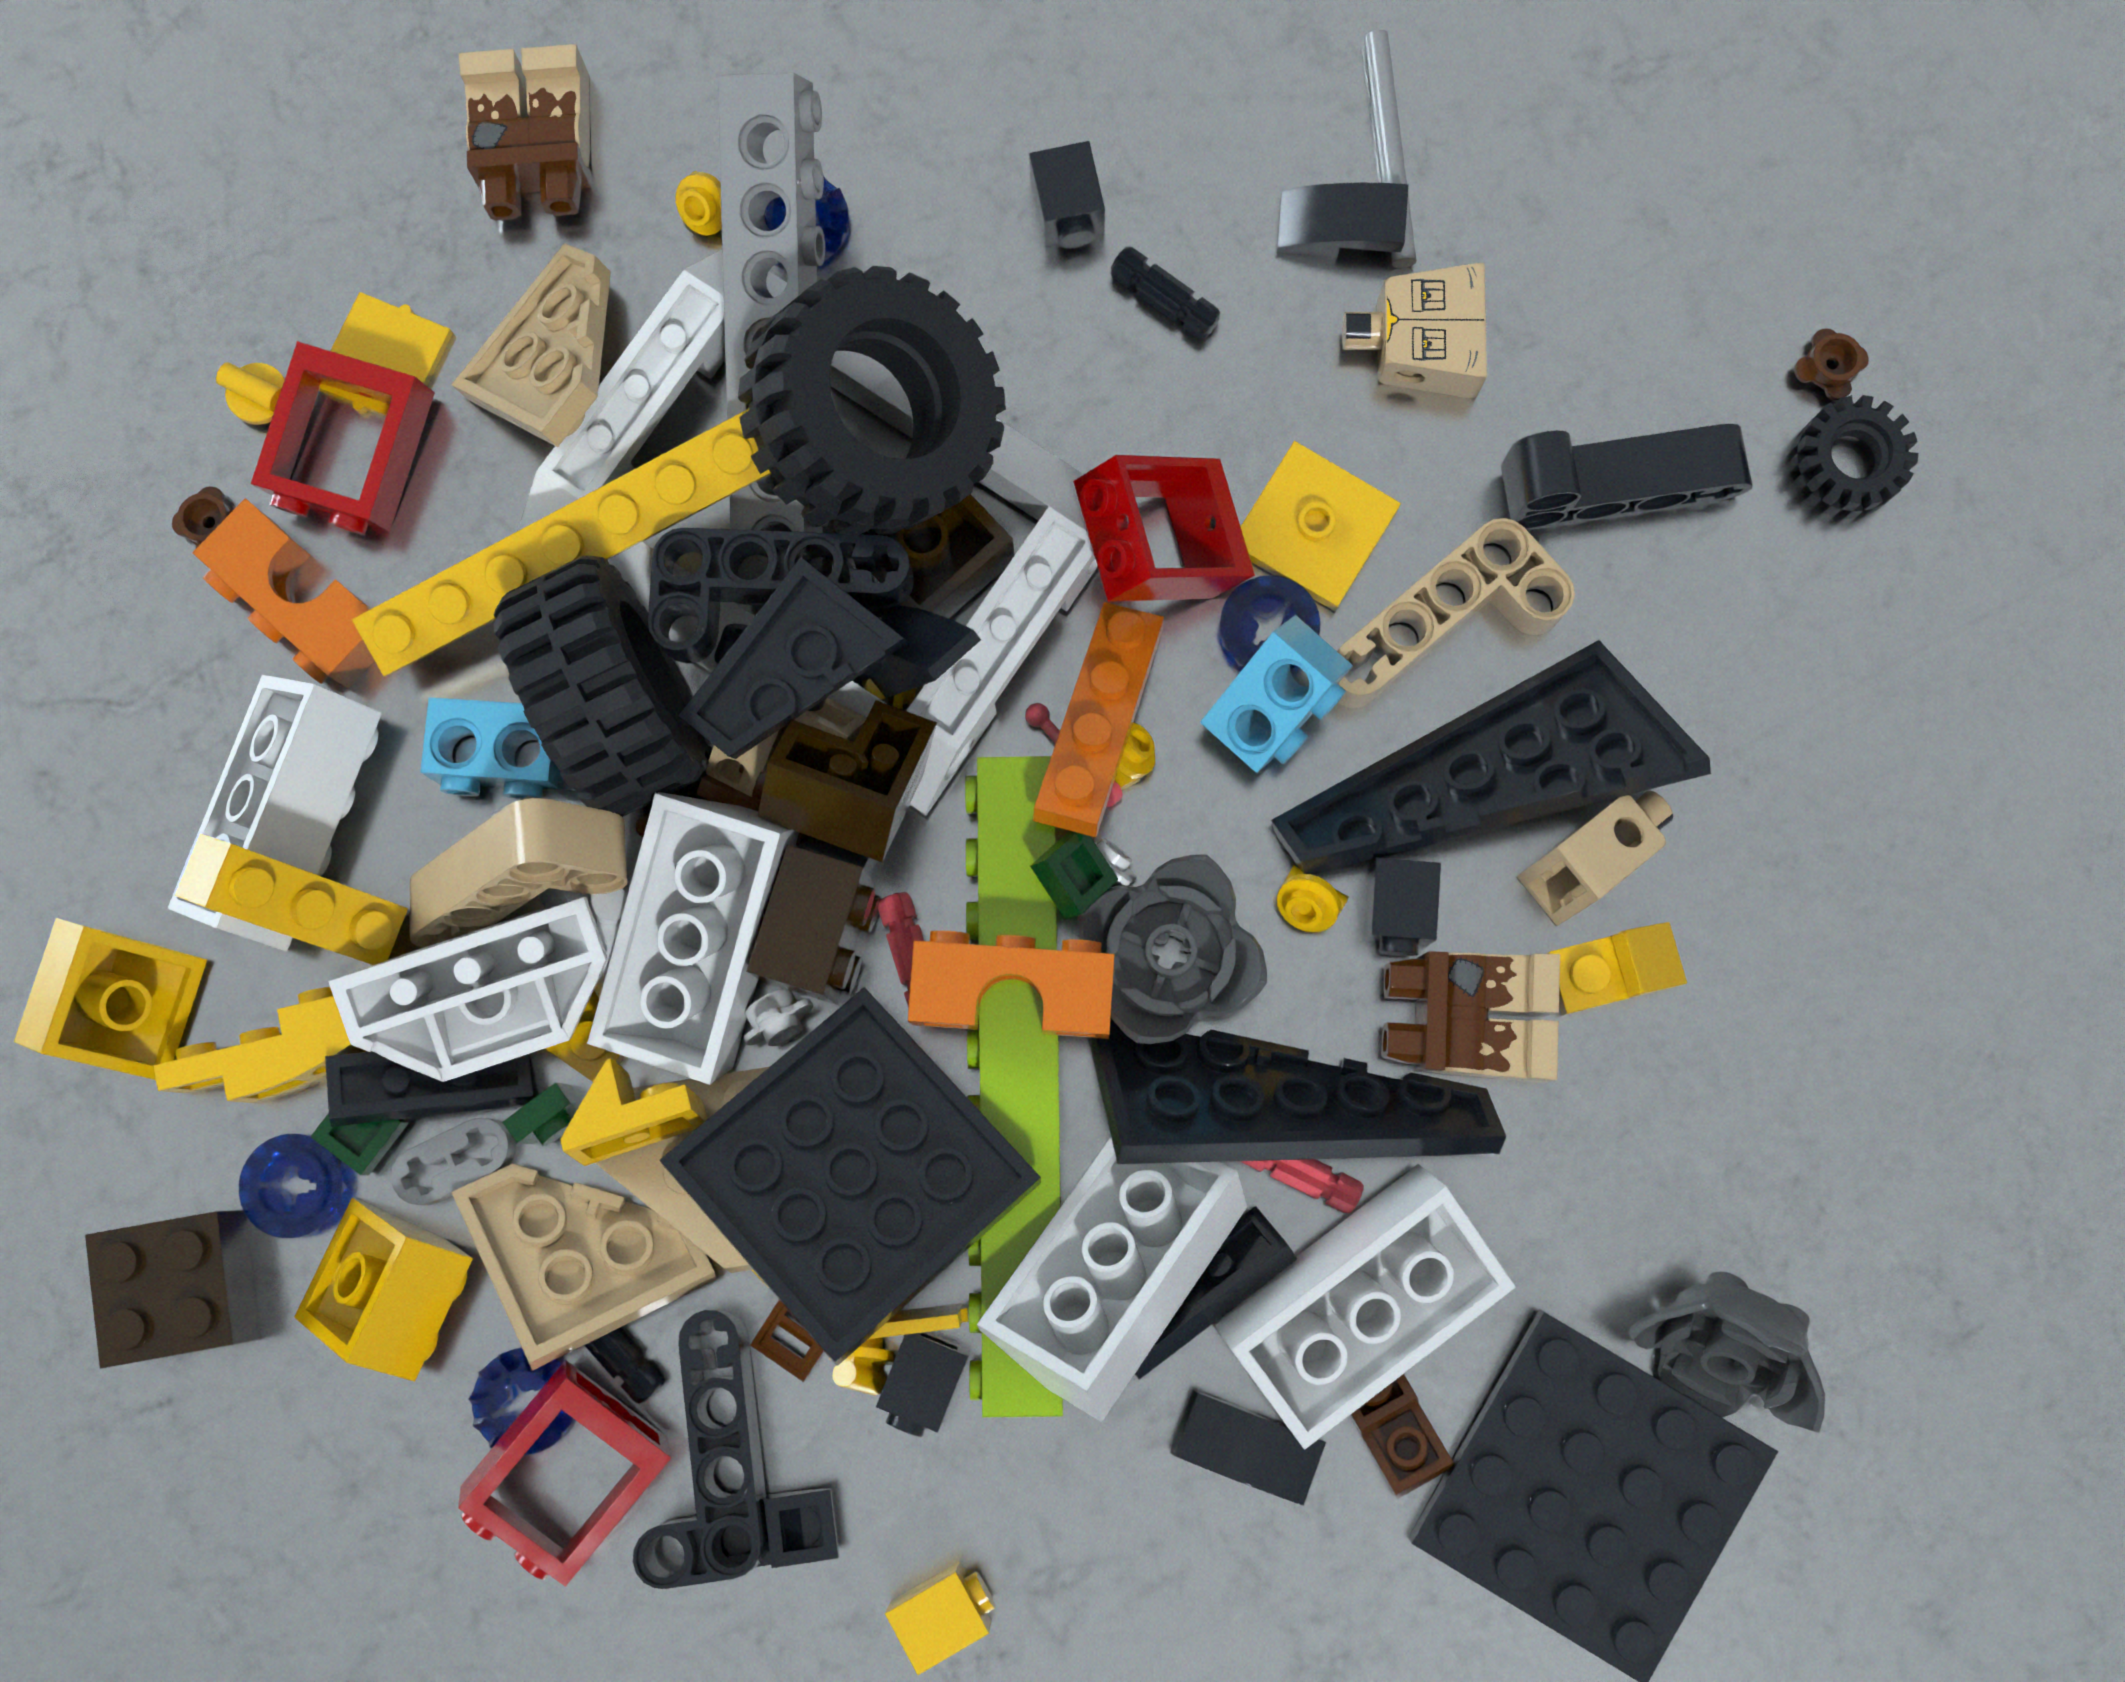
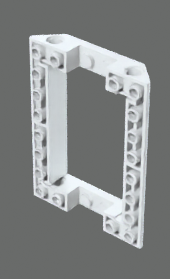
(1042, 577)

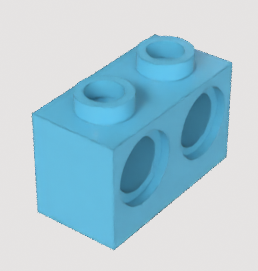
(1270, 688)
(498, 734)

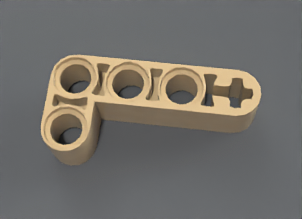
(1436, 620)
(512, 861)

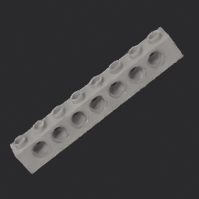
(748, 112)

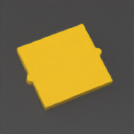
(390, 339)
(924, 1320)

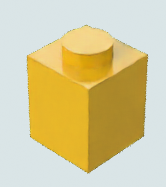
(941, 1616)

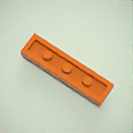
(1098, 720)

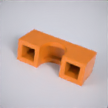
(257, 562)
(955, 975)

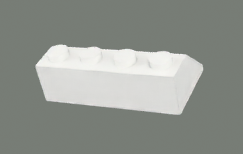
(286, 785)
(687, 937)
(1112, 1273)
(1364, 1304)

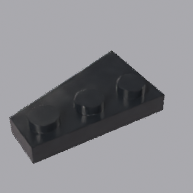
(787, 661)

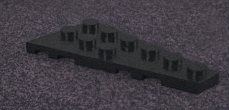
(1531, 752)
(1266, 1101)

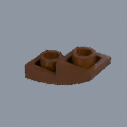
(1401, 1438)

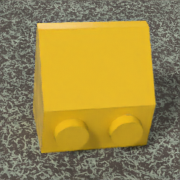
(109, 1000)
(383, 1291)

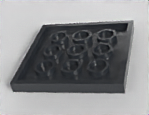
(850, 1174)
(1593, 1496)

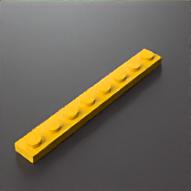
(593, 525)

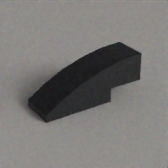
(931, 649)

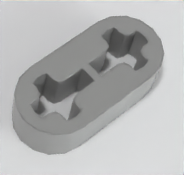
(447, 1148)

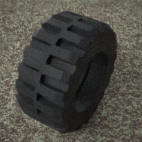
(931, 357)
(598, 686)

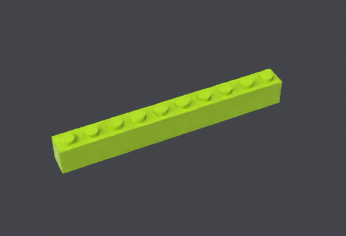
(1013, 1054)

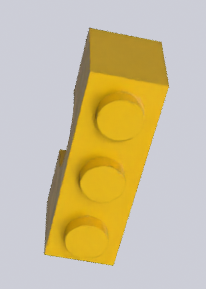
(290, 901)

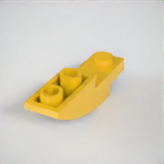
(264, 1060)

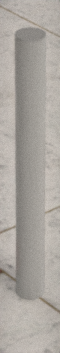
(1388, 129)

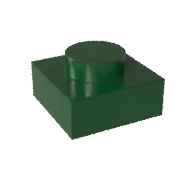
(1074, 873)
(544, 1116)
(359, 1144)

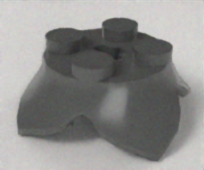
(1182, 900)
(1736, 1345)

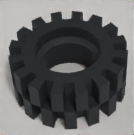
(1877, 432)

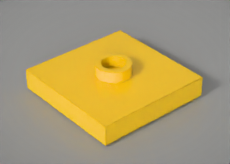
(1316, 525)

